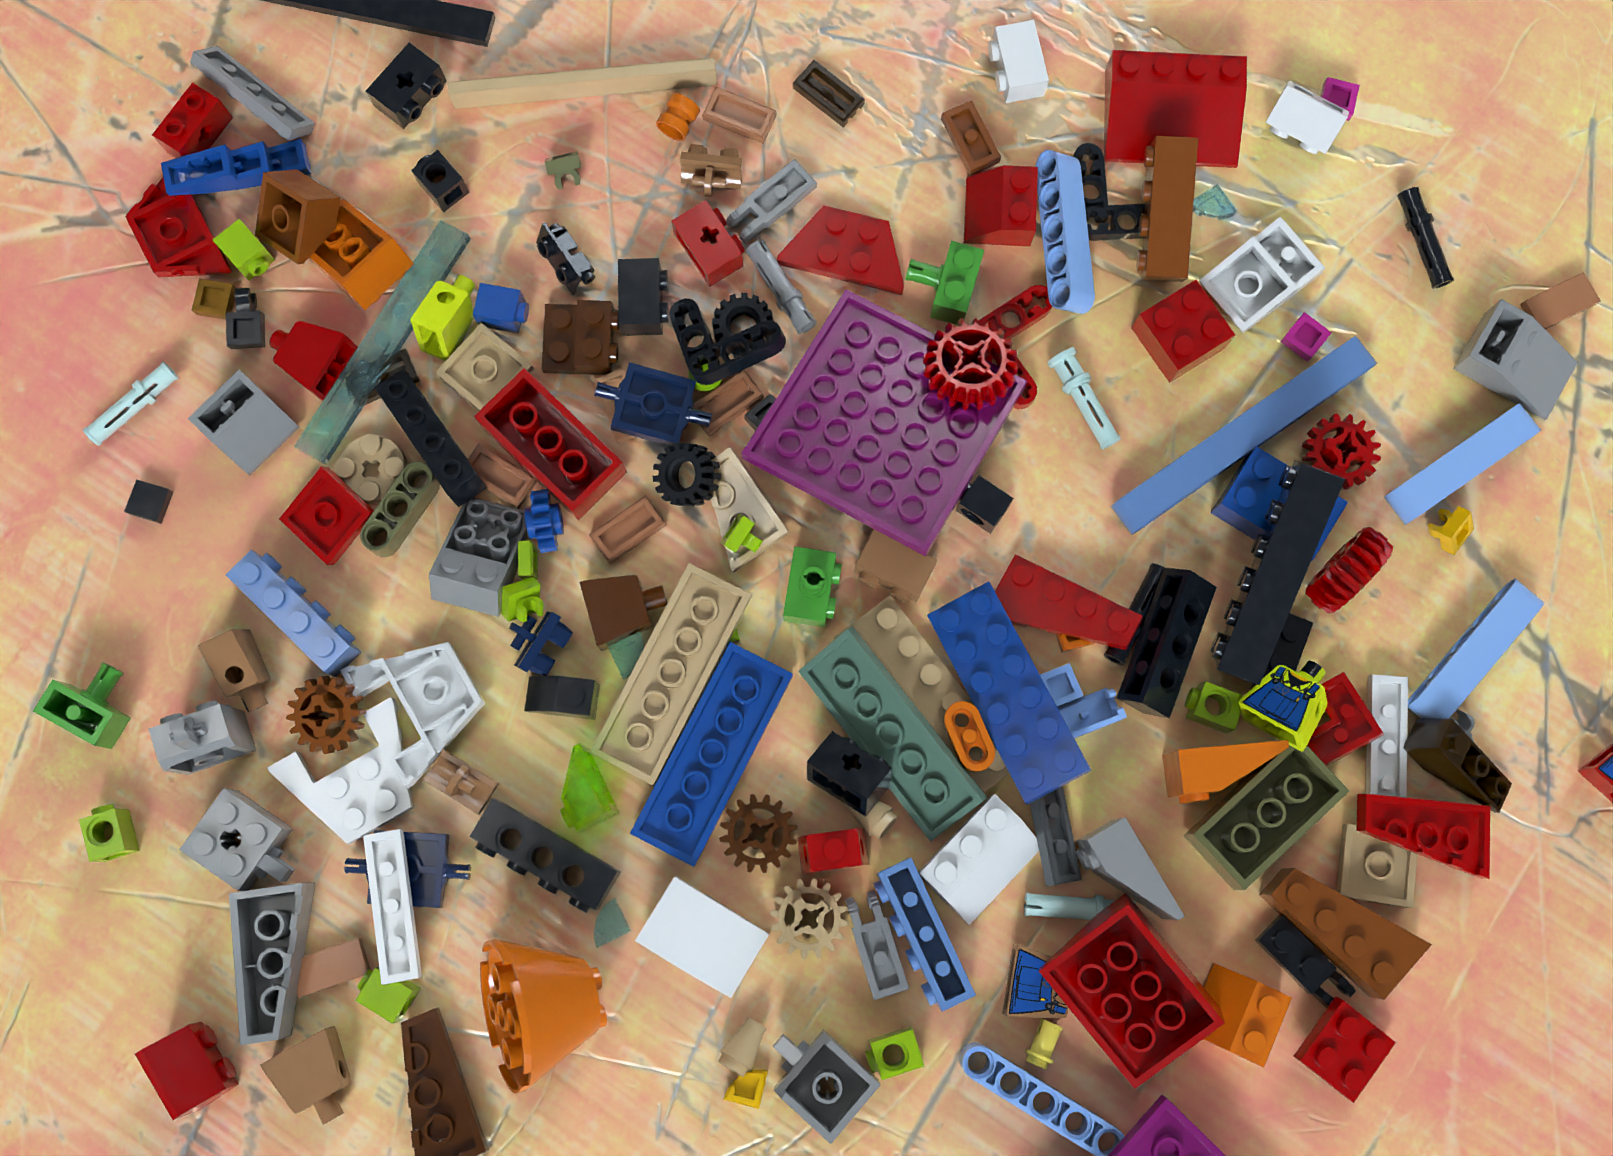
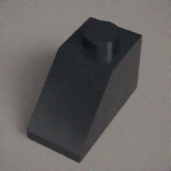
(562, 696)

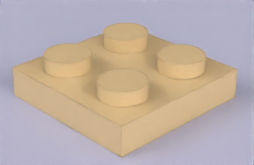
(481, 367)
(1375, 870)

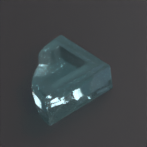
(1214, 204)
(627, 653)
(610, 924)

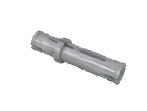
(787, 296)

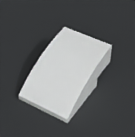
(1262, 275)
(702, 937)

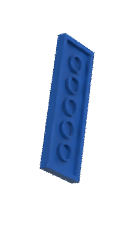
(1008, 693)
(711, 754)

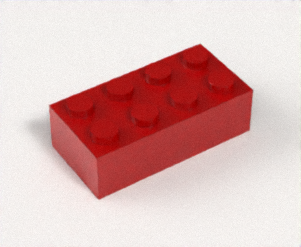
(551, 444)

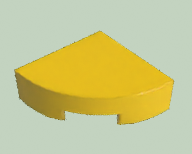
(747, 1089)

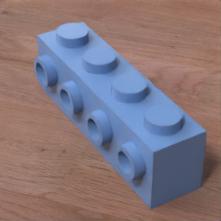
(293, 613)
(926, 935)

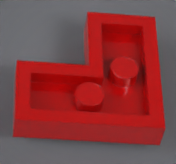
(1349, 726)

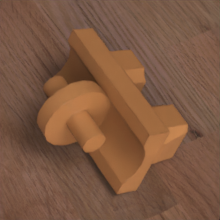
(711, 170)
(461, 782)

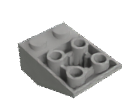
(1517, 359)
(478, 556)

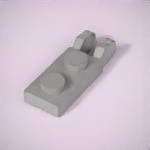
(772, 199)
(877, 950)

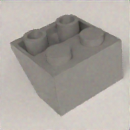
(243, 422)

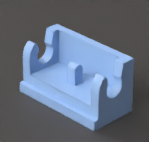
(1092, 712)

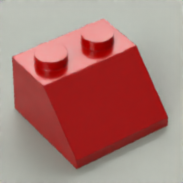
(1001, 206)
(187, 1069)

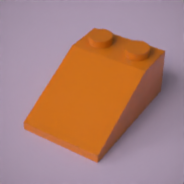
(360, 257)
(1205, 770)

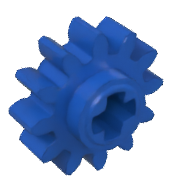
(544, 521)

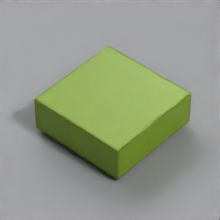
(527, 560)

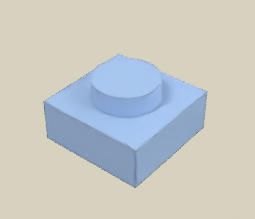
(1062, 684)

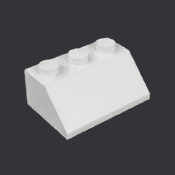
(980, 859)

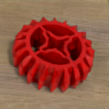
(967, 346)
(1349, 570)

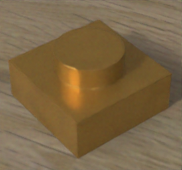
(213, 298)

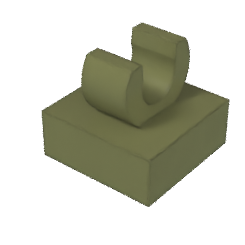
(563, 165)

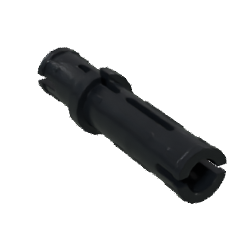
(1428, 245)
(1140, 605)

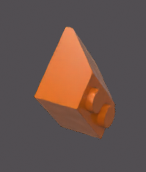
(1249, 1011)

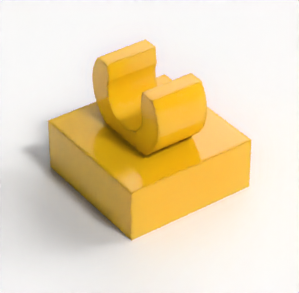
(1454, 531)

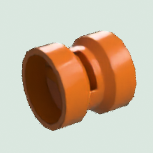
(677, 117)

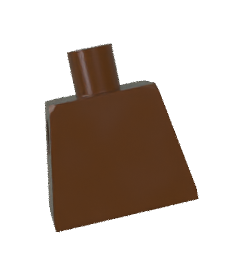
(619, 607)

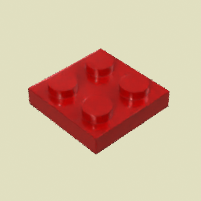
(327, 515)
(1344, 1049)

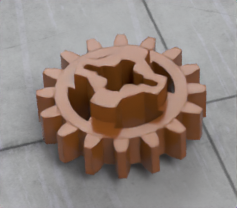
(323, 731)

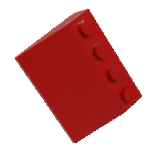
(1175, 98)
(1132, 991)

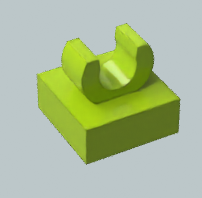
(740, 534)
(521, 600)

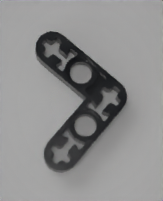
(1099, 207)
(709, 352)

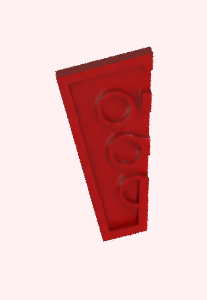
(1059, 606)
(1431, 828)

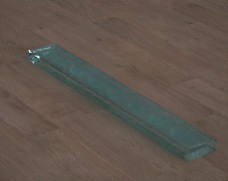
(380, 344)

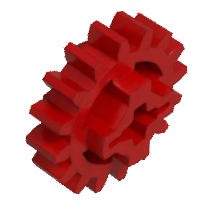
(1354, 444)

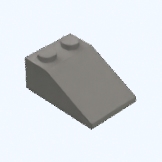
(1122, 861)

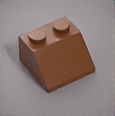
(295, 213)

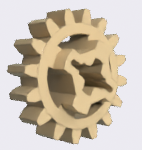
(819, 932)

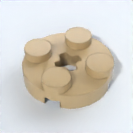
(368, 450)

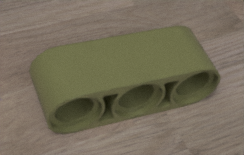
(399, 527)

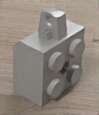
(201, 738)
(259, 851)
(801, 1083)

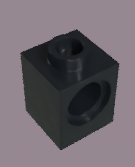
(448, 190)
(984, 504)

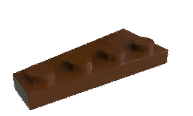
(438, 1095)

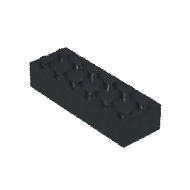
(1276, 571)

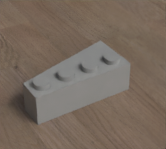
(268, 954)

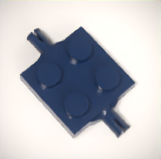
(653, 405)
(427, 868)

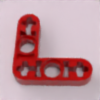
(1036, 314)

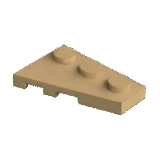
(741, 495)

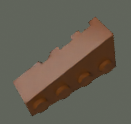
(1168, 208)
(1351, 936)

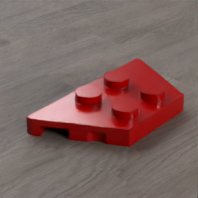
(175, 235)
(846, 249)

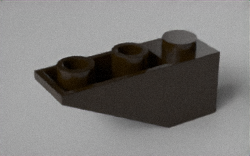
(1455, 759)

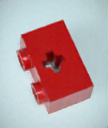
(192, 123)
(715, 260)

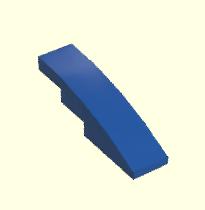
(228, 170)

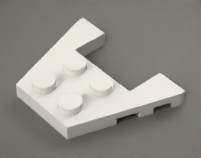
(434, 694)
(360, 793)

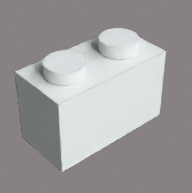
(1018, 61)
(1306, 118)

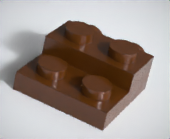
(580, 338)

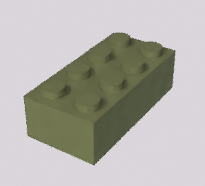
(1265, 815)

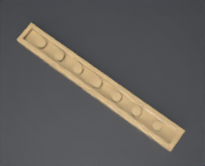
(582, 83)

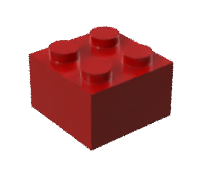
(1182, 331)

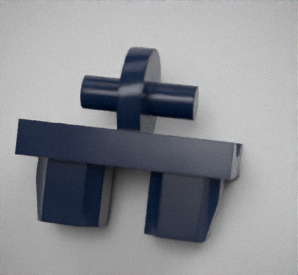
(548, 629)

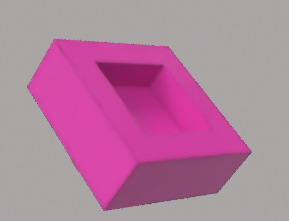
(1341, 93)
(1306, 337)

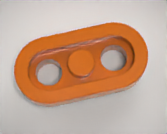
(970, 736)

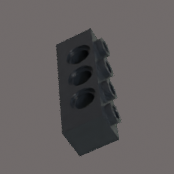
(430, 438)
(1166, 642)
(501, 818)

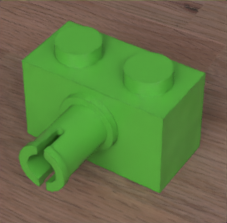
(951, 281)
(810, 587)
(86, 711)

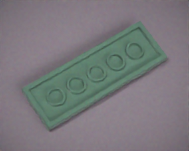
(888, 724)

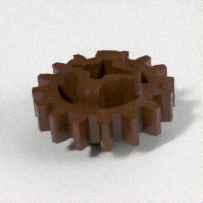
(771, 854)

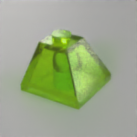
(585, 792)

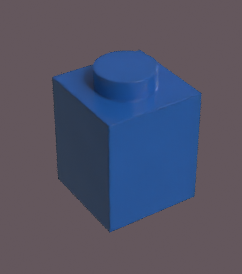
(500, 308)

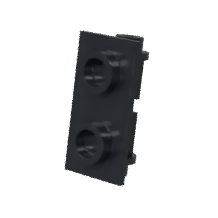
(556, 245)

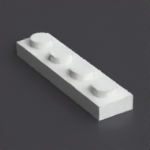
(1385, 756)
(392, 907)

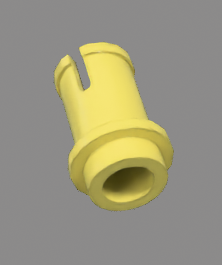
(1043, 1044)

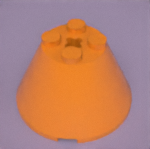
(537, 1008)

